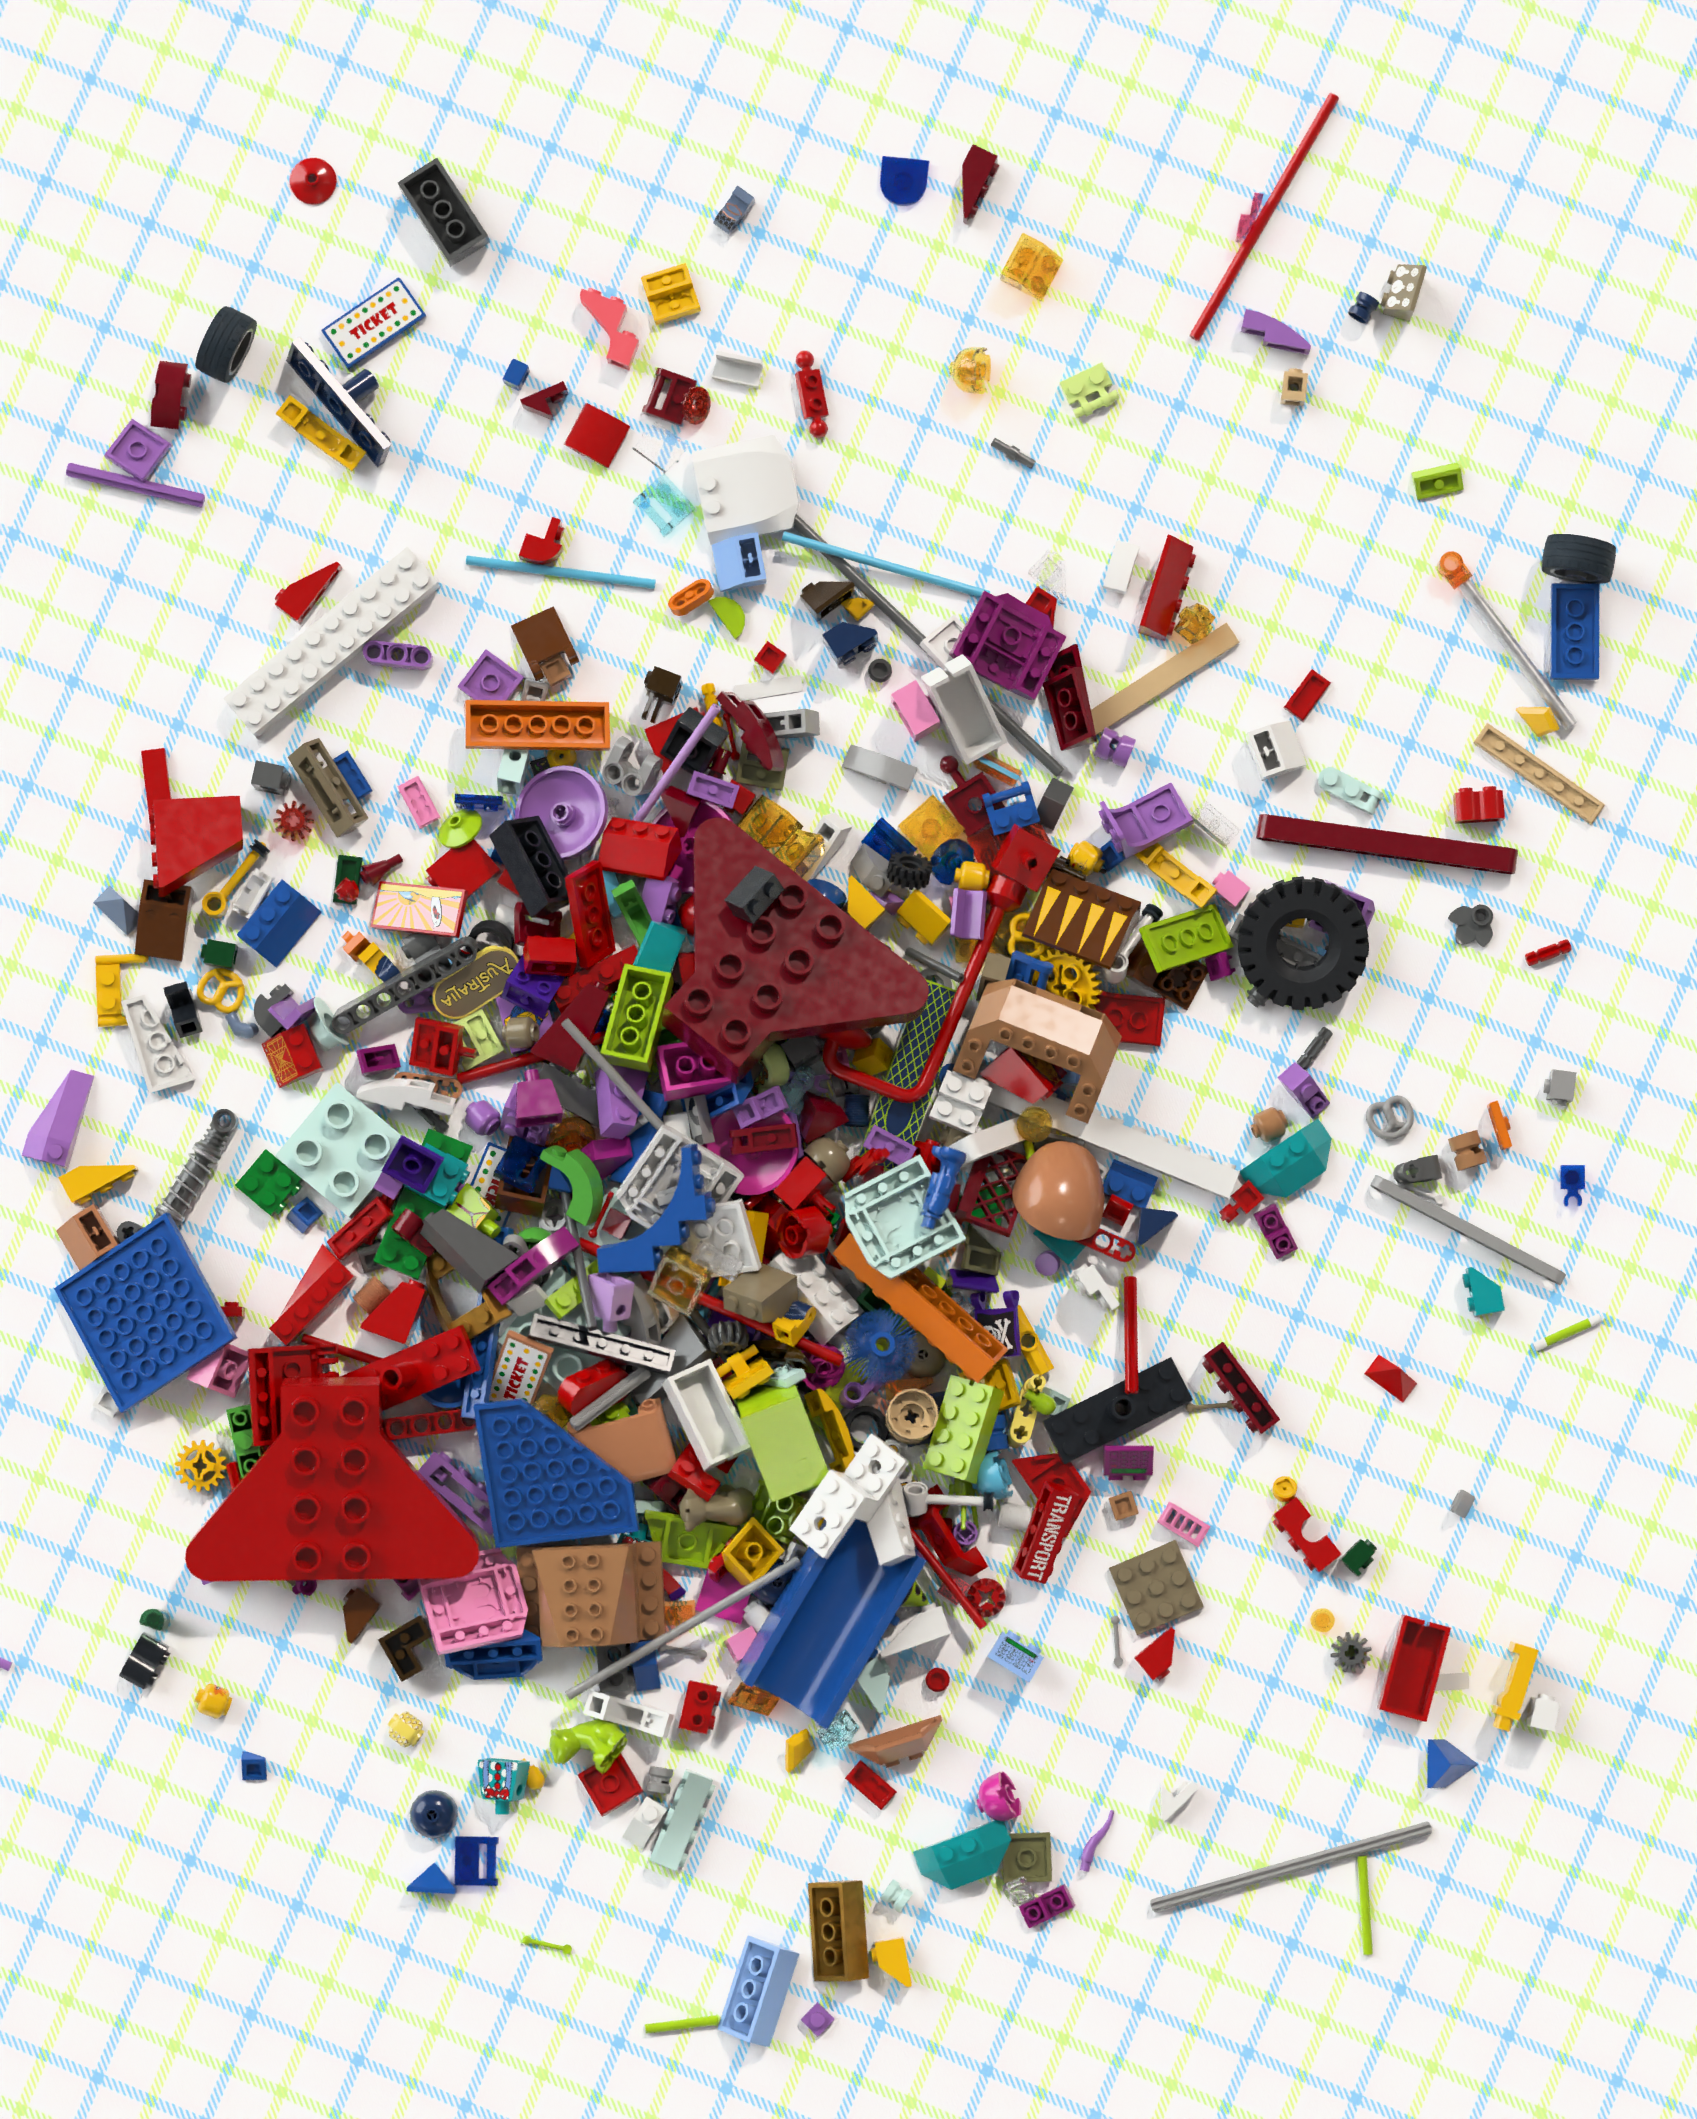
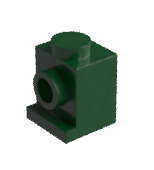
(1359, 1556)

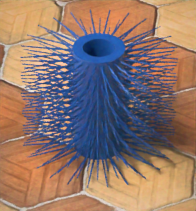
(868, 1348)

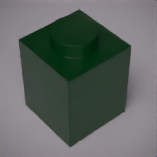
(219, 954)

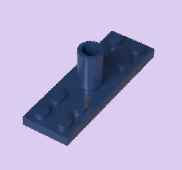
(342, 399)

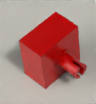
(1025, 857)
(805, 1188)

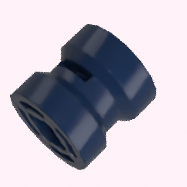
(1363, 307)

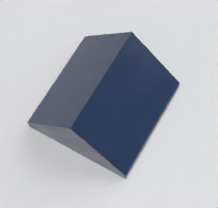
(1151, 1222)

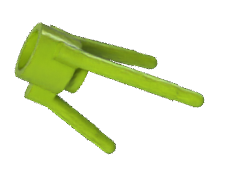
(962, 1488)

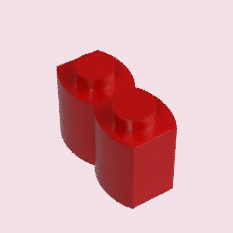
(1478, 805)

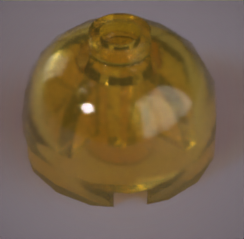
(971, 369)

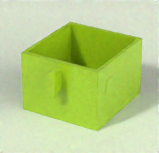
(781, 1440)

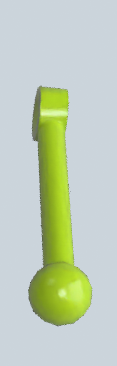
(566, 1948)

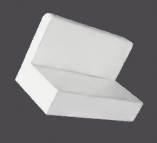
(737, 369)

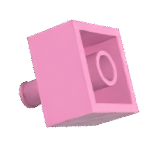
(915, 710)
(222, 1370)

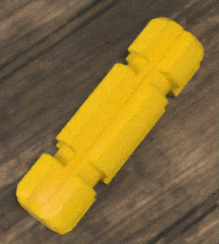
(708, 690)

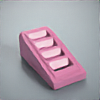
(1165, 1515)

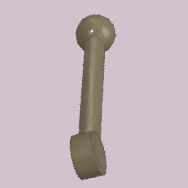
(1191, 1407)

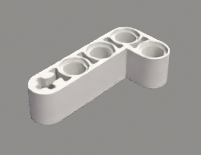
(989, 1141)

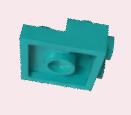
(446, 1180)

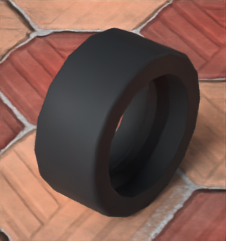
(495, 928)
(871, 1412)

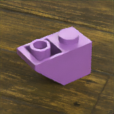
(661, 898)
(1303, 1089)

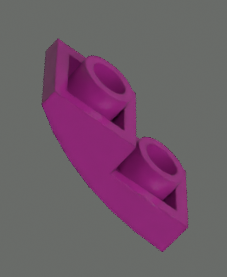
(1275, 1231)
(1047, 1906)

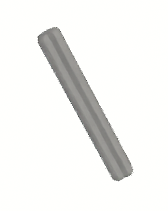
(609, 1398)

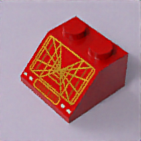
(292, 1055)

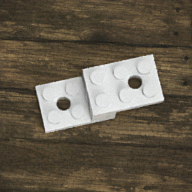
(849, 1495)

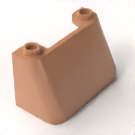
(635, 1444)

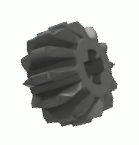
(728, 1337)
(1356, 1657)

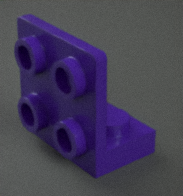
(531, 991)

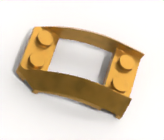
(476, 1320)

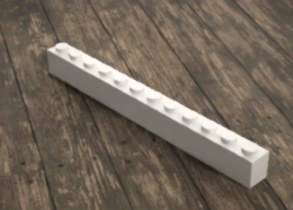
(1128, 1142)

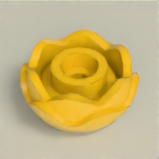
(568, 760)

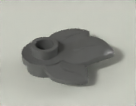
(1470, 927)

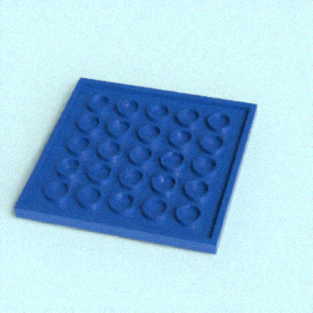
(145, 1312)

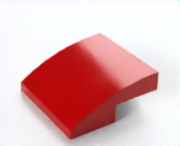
(596, 435)

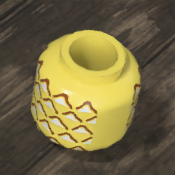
(405, 1729)

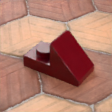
(538, 401)

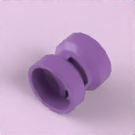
(964, 1537)

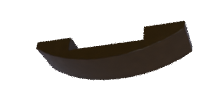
(779, 1351)

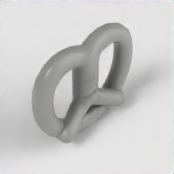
(1390, 1117)

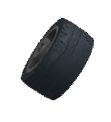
(226, 344)
(1578, 558)

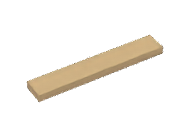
(1539, 773)

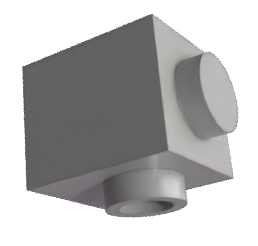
(1560, 1087)

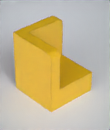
(874, 1058)

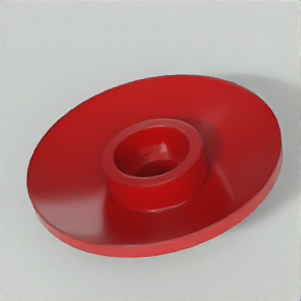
(317, 191)

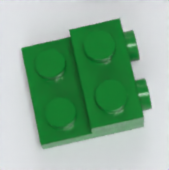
(269, 1183)

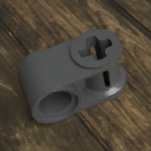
(1420, 1170)

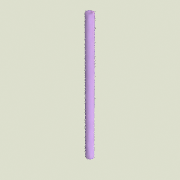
(677, 763)

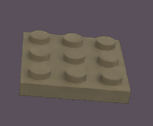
(1156, 1587)

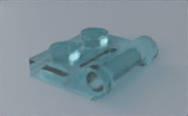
(670, 499)

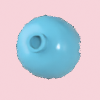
(994, 1476)

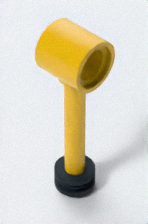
(258, 850)

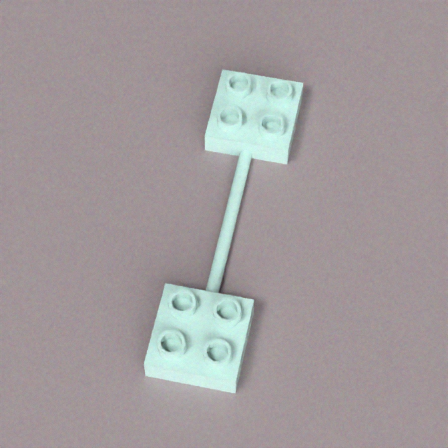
(342, 1156)

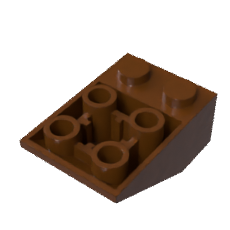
(163, 922)
(1175, 985)

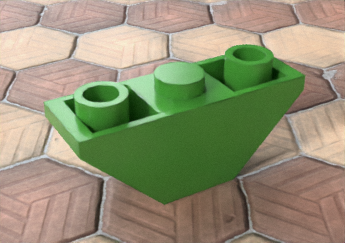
(241, 1431)

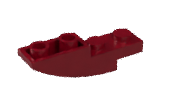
(758, 733)

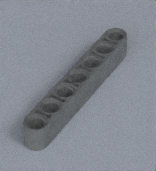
(398, 994)

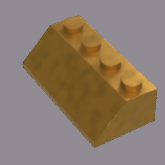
(838, 1930)

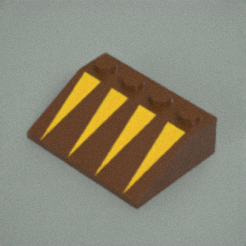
(1082, 919)

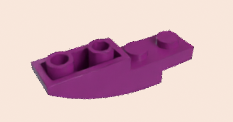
(533, 1264)

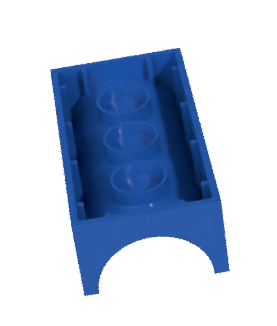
(827, 1624)

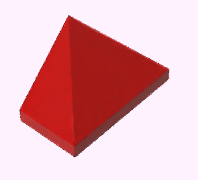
(1390, 1378)

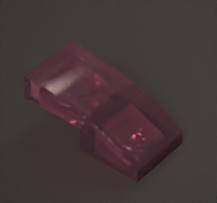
(1246, 221)

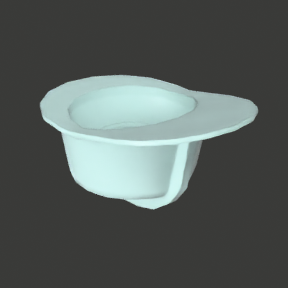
(322, 1030)

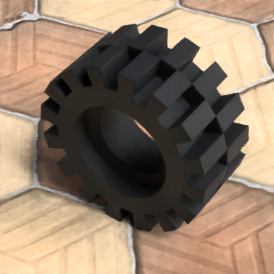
(909, 870)

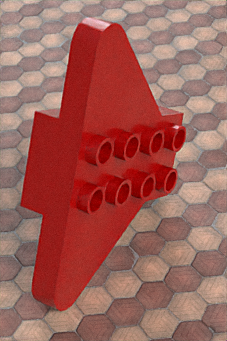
(332, 1501)

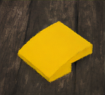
(670, 294)
(1002, 1378)

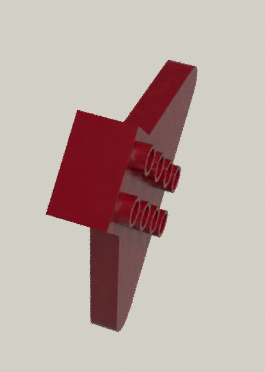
(786, 975)

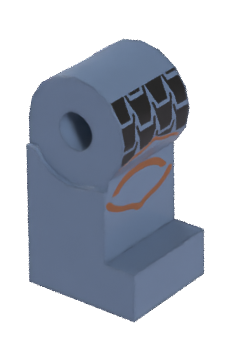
(734, 210)

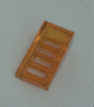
(898, 1386)

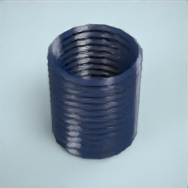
(857, 1110)

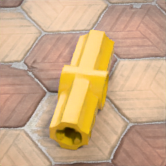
(1036, 1355)

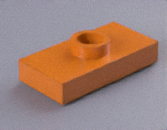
(1500, 1124)

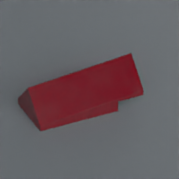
(1069, 700)

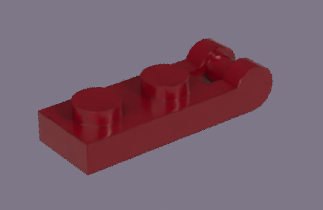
(764, 1138)

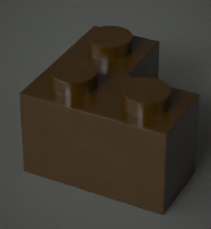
(399, 1647)

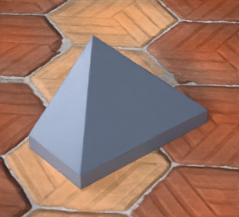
(117, 910)

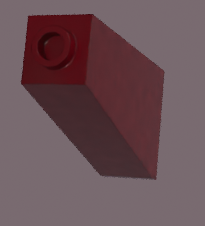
(585, 1014)

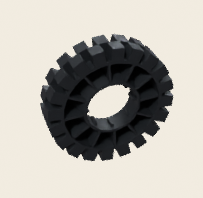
(1298, 984)

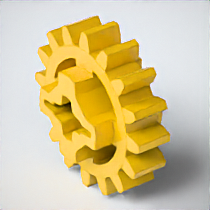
(211, 1466)

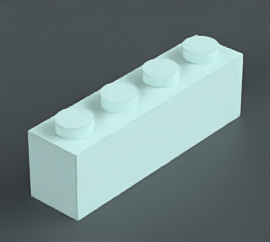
(681, 1820)

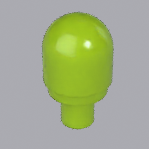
(1041, 1402)

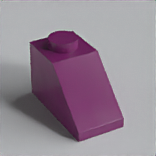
(608, 1154)

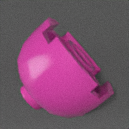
(826, 1373)
(998, 1799)

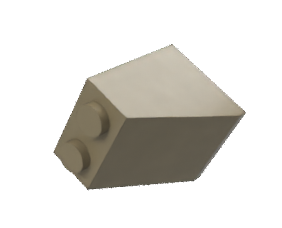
(761, 1294)

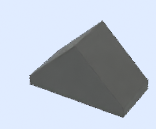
(1053, 803)

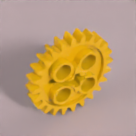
(1084, 984)

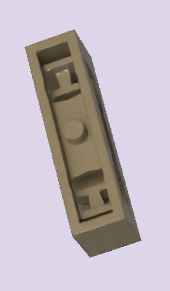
(327, 787)

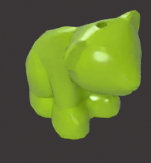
(598, 1736)

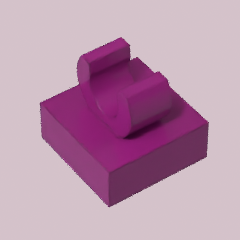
(1219, 966)

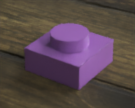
(817, 2019)

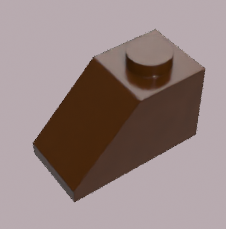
(358, 1612)

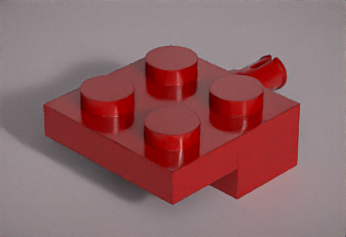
(438, 1046)

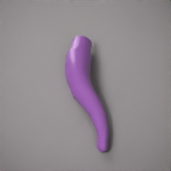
(1090, 1847)

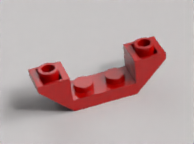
(945, 1543)

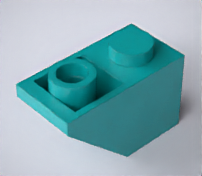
(1484, 1293)

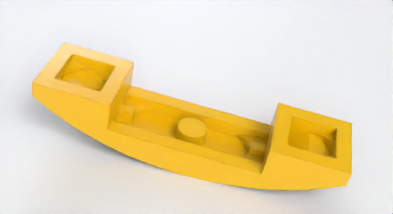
(320, 433)
(1177, 875)
(835, 1427)

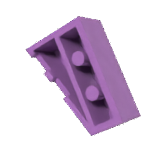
(615, 1110)

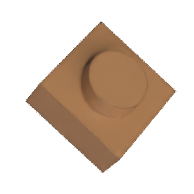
(555, 670)
(1123, 1505)

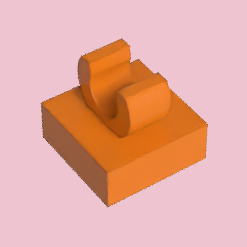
(355, 944)

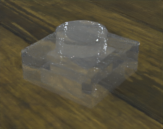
(1018, 1891)

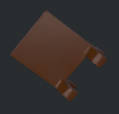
(542, 639)

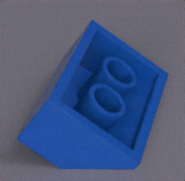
(279, 923)

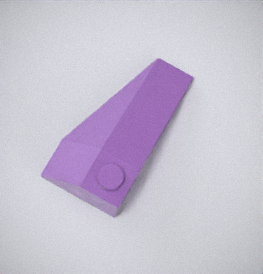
(57, 1127)

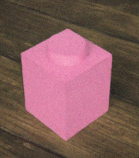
(1230, 888)

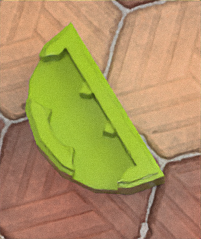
(730, 614)

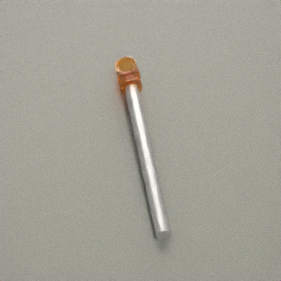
(1460, 579)

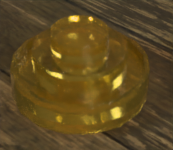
(1034, 1124)

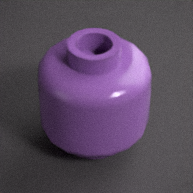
(482, 1118)

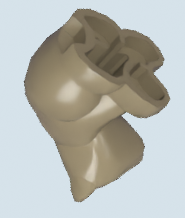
(727, 1506)

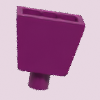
(536, 1101)

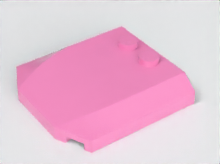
(476, 1608)

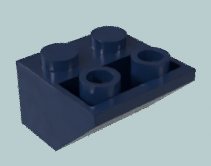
(848, 640)

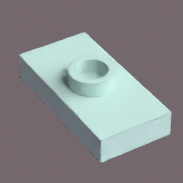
(785, 1377)

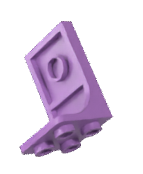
(1145, 820)

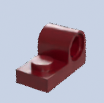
(409, 1227)

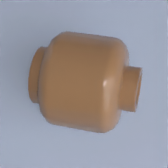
(1269, 1124)

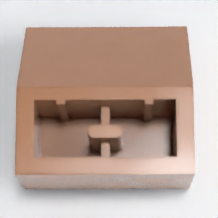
(87, 1236)

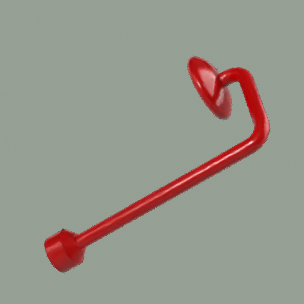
(1003, 896)

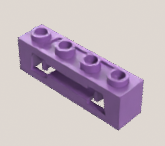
(432, 1467)

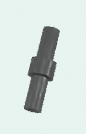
(1013, 453)

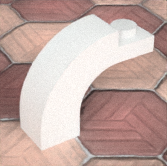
(628, 1713)

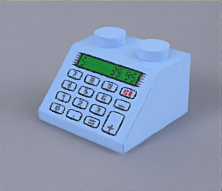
(1015, 1656)

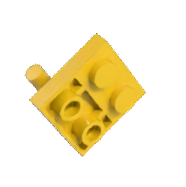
(745, 1375)

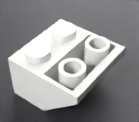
(1275, 749)

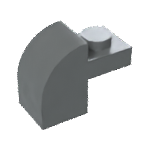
(263, 1016)

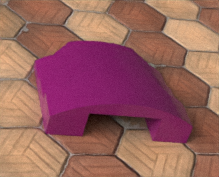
(1009, 644)

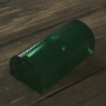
(156, 1619)

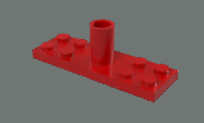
(422, 1367)

